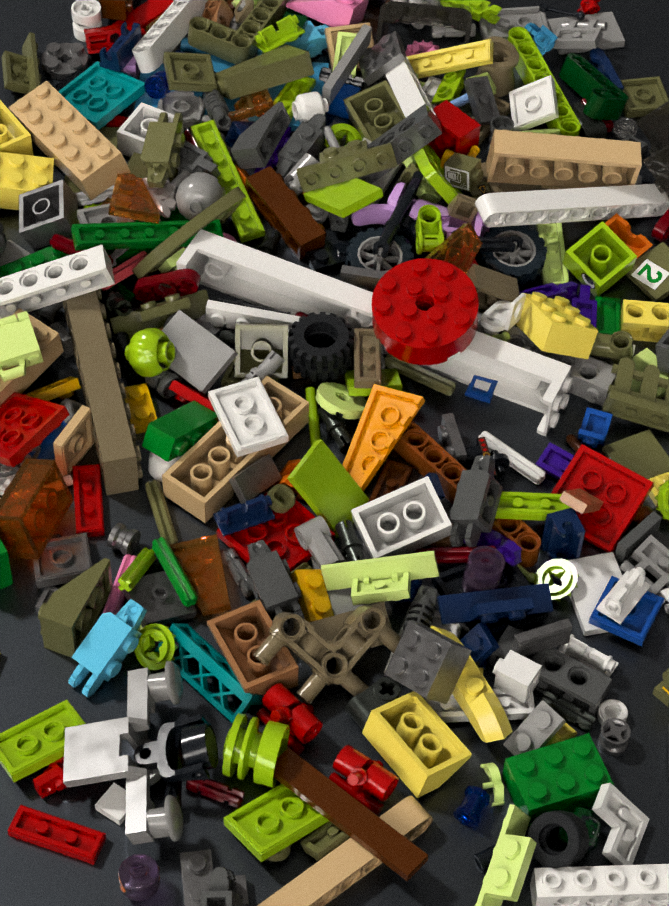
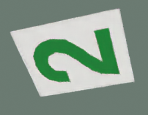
(650, 274)

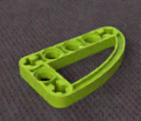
(430, 168)

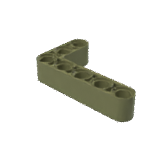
(232, 44)

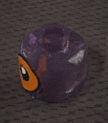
(139, 877)

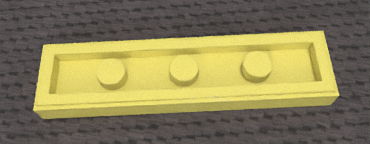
(452, 58)

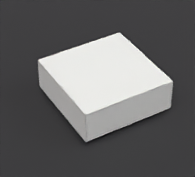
(113, 804)

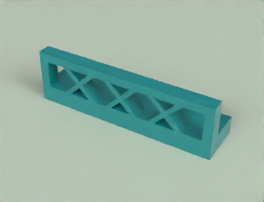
(216, 664)

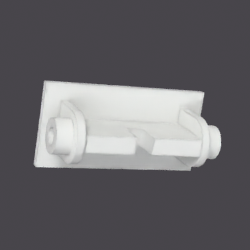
(624, 595)
(589, 656)

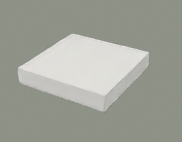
(534, 104)

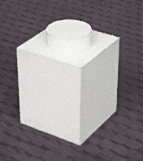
(516, 675)

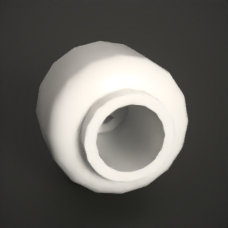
(307, 105)

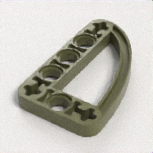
(221, 209)

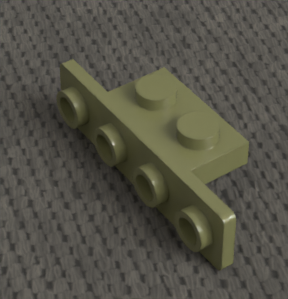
(22, 71)
(346, 164)
(154, 315)

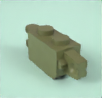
(162, 149)

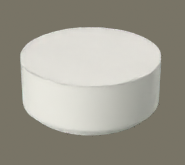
(612, 709)

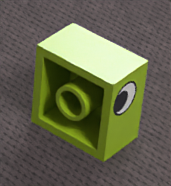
(599, 259)

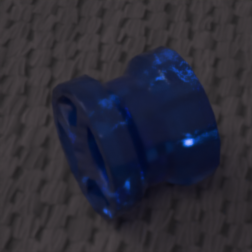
(153, 90)

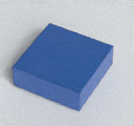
(479, 394)

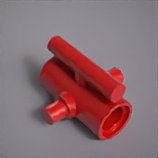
(290, 711)
(363, 778)

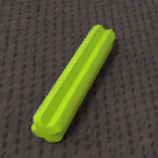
(136, 569)

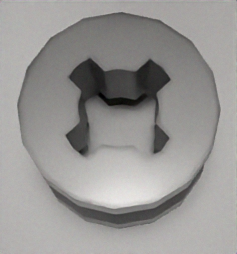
(123, 539)
(616, 729)

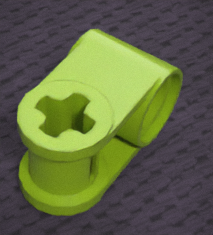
(428, 234)

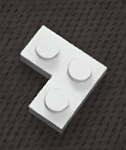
(625, 821)

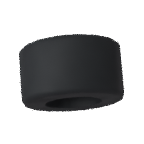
(577, 838)

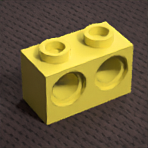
(645, 319)

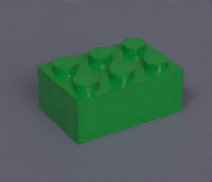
(556, 777)

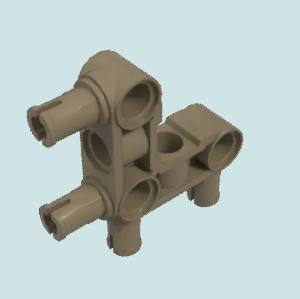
(345, 647)

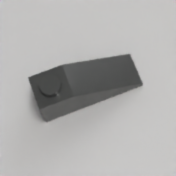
(260, 139)

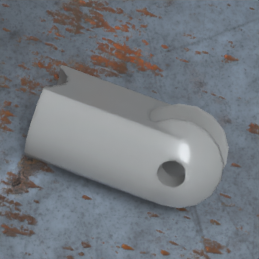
(291, 178)

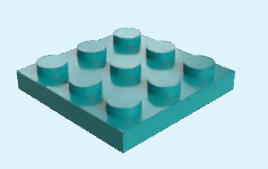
(102, 93)

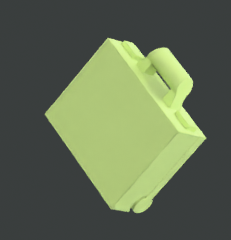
(17, 346)

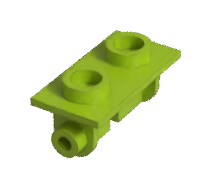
(288, 31)
(450, 87)

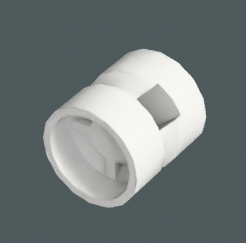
(85, 15)

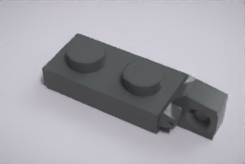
(197, 160)

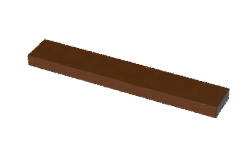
(349, 815)

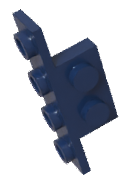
(495, 604)

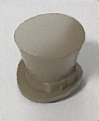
(501, 71)

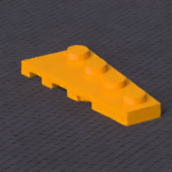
(378, 431)

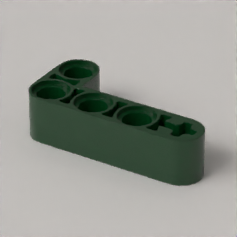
(603, 97)

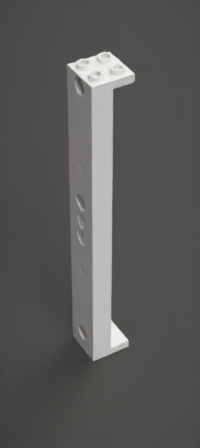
(288, 287)

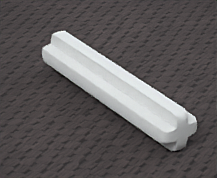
(516, 460)

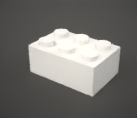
(402, 520)

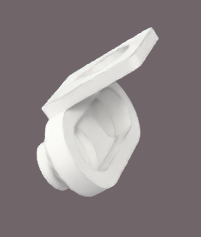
(502, 315)

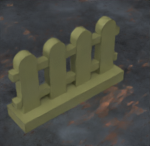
(635, 406)

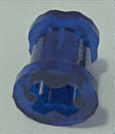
(472, 806)

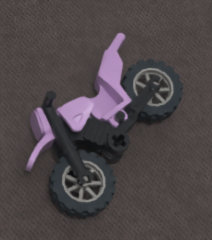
(399, 237)

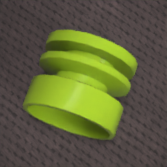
(253, 749)

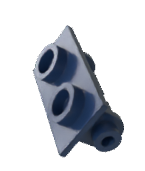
(244, 515)

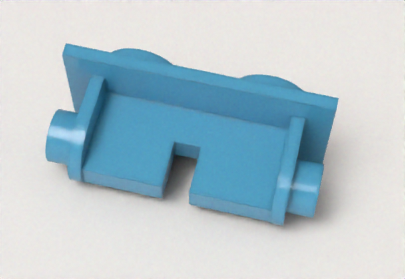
(542, 37)

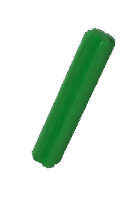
(174, 572)

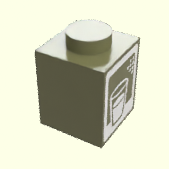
(463, 171)

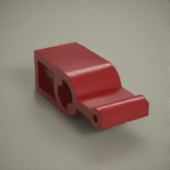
(99, 37)

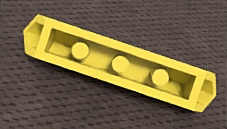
(479, 700)

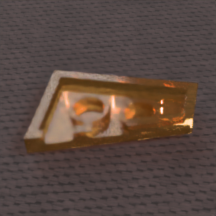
(205, 570)

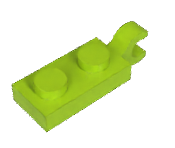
(480, 9)

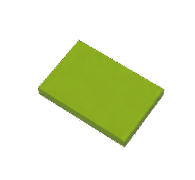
(344, 197)
(327, 485)
(37, 740)
(273, 822)

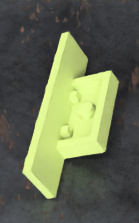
(381, 577)
(509, 861)

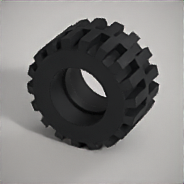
(320, 331)

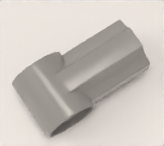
(316, 538)

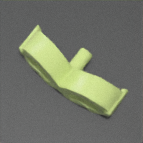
(493, 773)

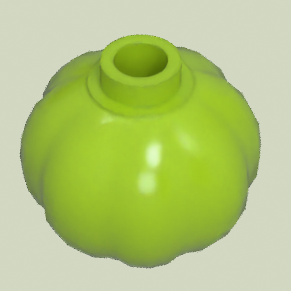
(149, 349)

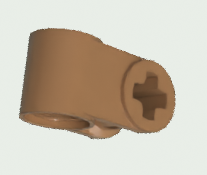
(218, 12)

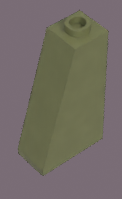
(264, 72)

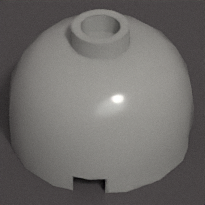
(197, 193)

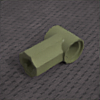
(613, 346)

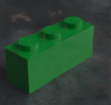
(178, 430)

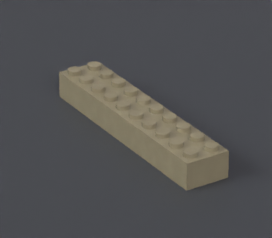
(104, 393)

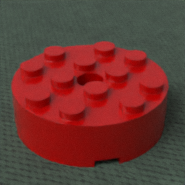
(425, 311)

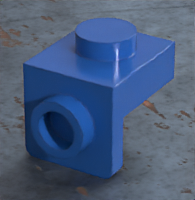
(594, 427)

